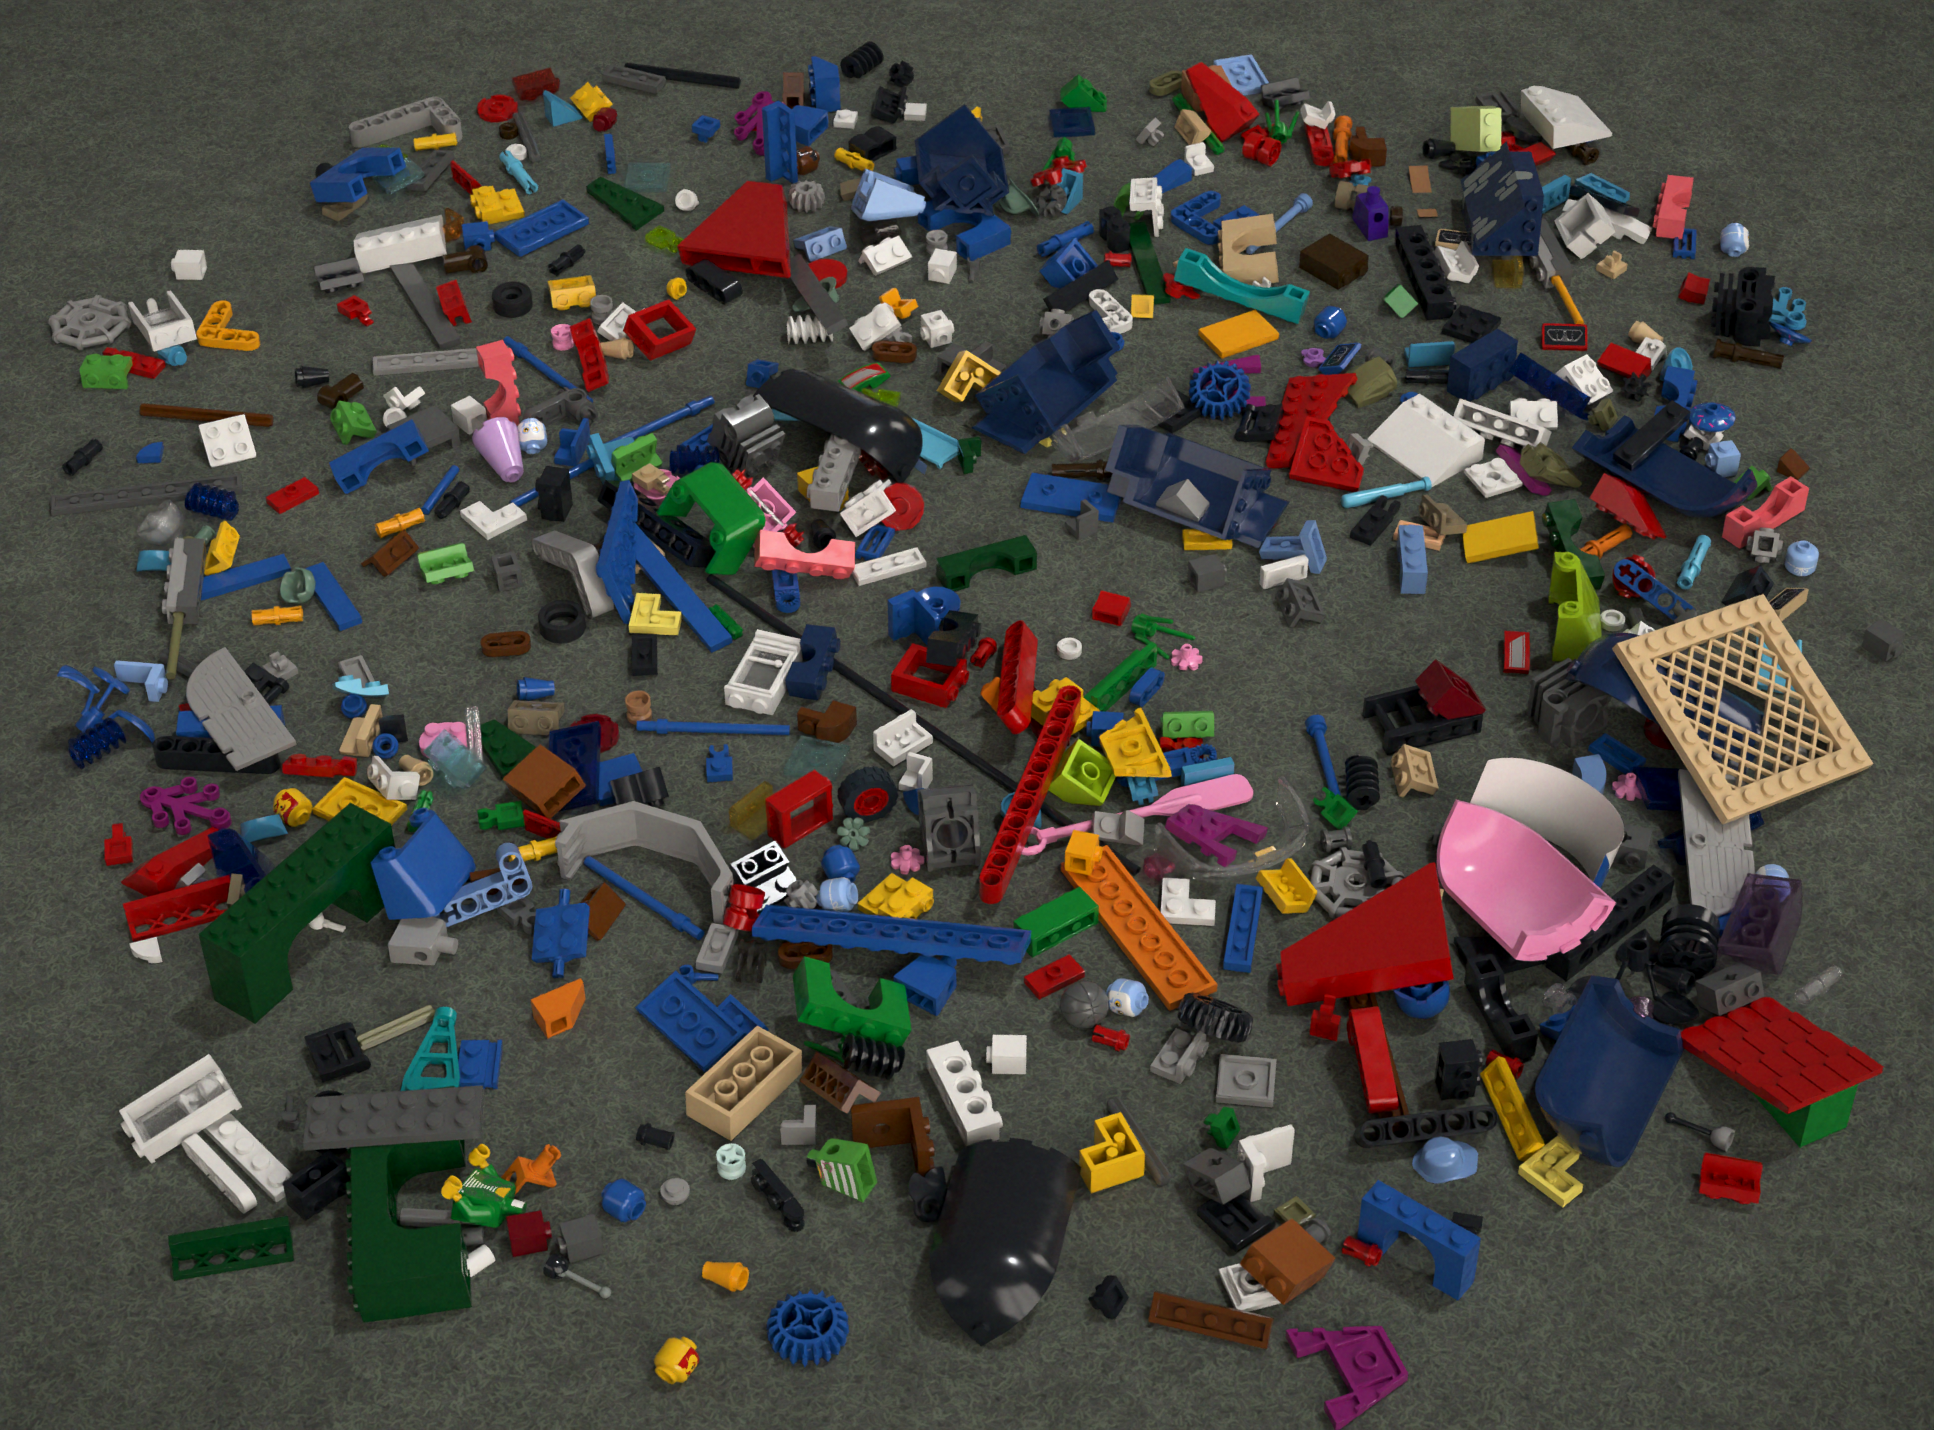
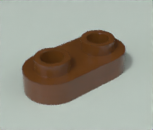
(894, 351)
(505, 643)
(792, 953)

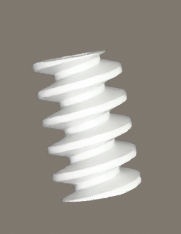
(805, 330)

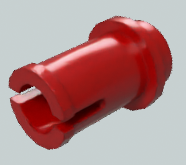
(1117, 259)
(986, 647)
(1111, 1037)
(1514, 1064)
(1360, 1250)

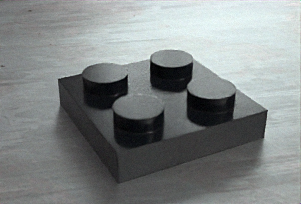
(1470, 324)

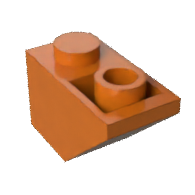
(559, 1008)

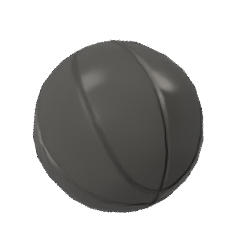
(1084, 1004)

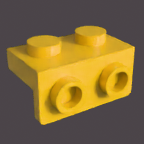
(590, 100)
(222, 549)
(1288, 888)

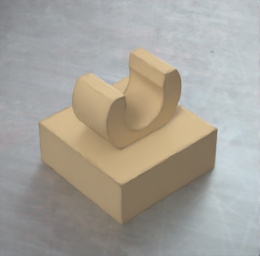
(1612, 265)

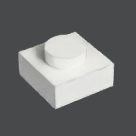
(845, 119)

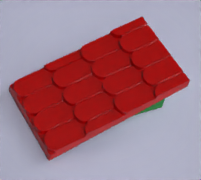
(1787, 1063)

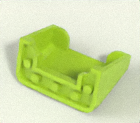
(1578, 607)

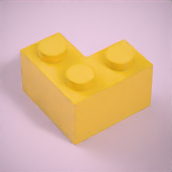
(965, 373)
(1114, 1156)

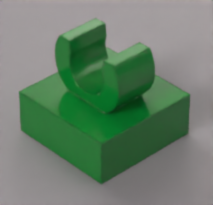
(1223, 1126)

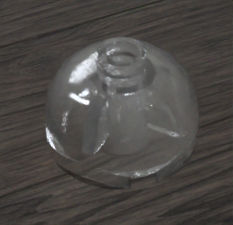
(163, 525)

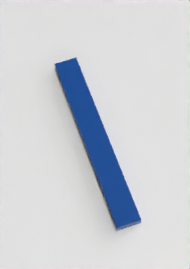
(679, 594)

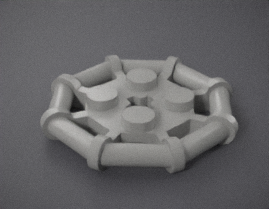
(89, 322)
(1342, 880)

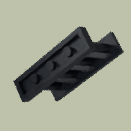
(1416, 733)

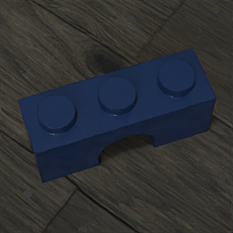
(819, 647)

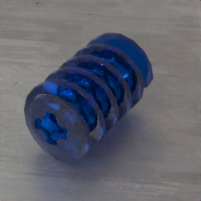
(689, 460)
(212, 501)
(94, 740)

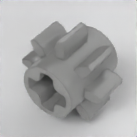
(801, 895)

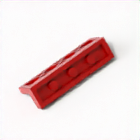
(180, 904)

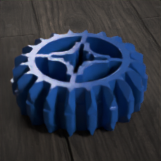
(1227, 379)
(803, 1336)

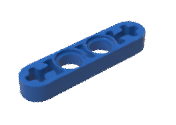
(1657, 588)

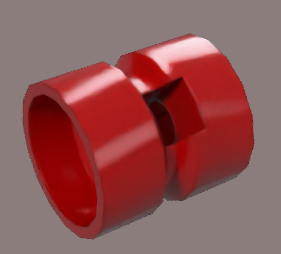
(1261, 148)
(744, 905)

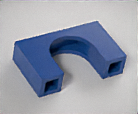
(345, 180)
(975, 243)
(1452, 1247)

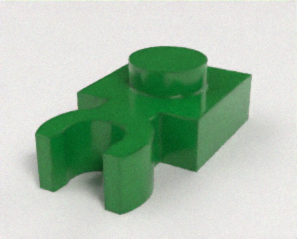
(1336, 809)
(505, 816)

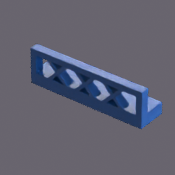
(777, 142)

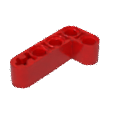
(1368, 1037)

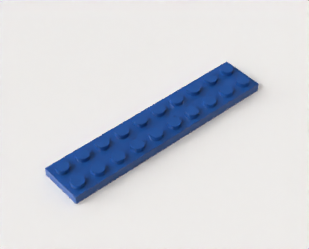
(892, 933)

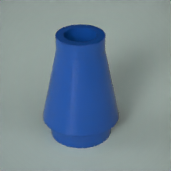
(532, 689)

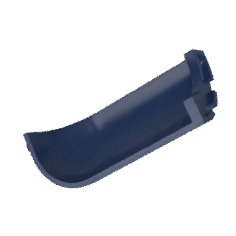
(1667, 474)
(1603, 670)
(1606, 1074)

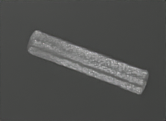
(473, 731)

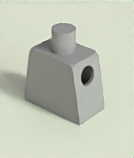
(420, 941)

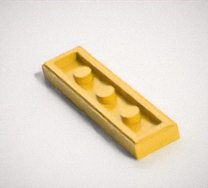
(1512, 1109)

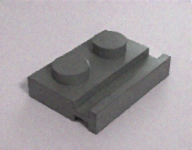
(1500, 100)

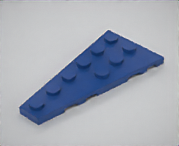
(616, 557)

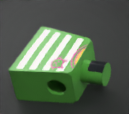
(845, 1167)

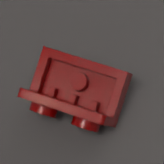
(1730, 1178)

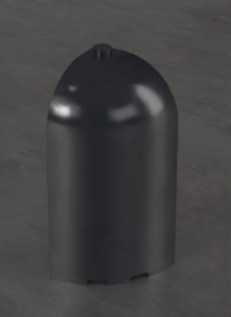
(860, 419)
(1001, 1233)

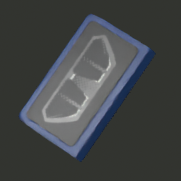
(1339, 358)

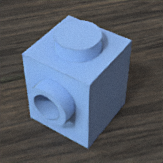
(1723, 458)

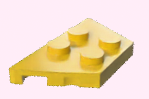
(1134, 749)

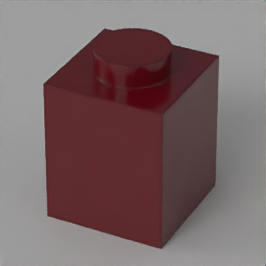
(528, 1233)

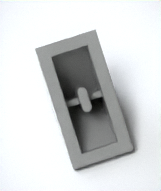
(1183, 500)

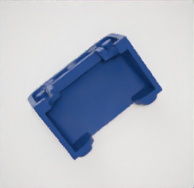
(424, 872)

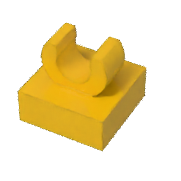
(1142, 306)

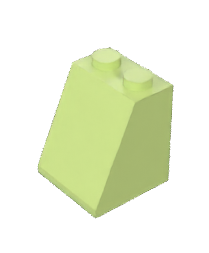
(1476, 128)

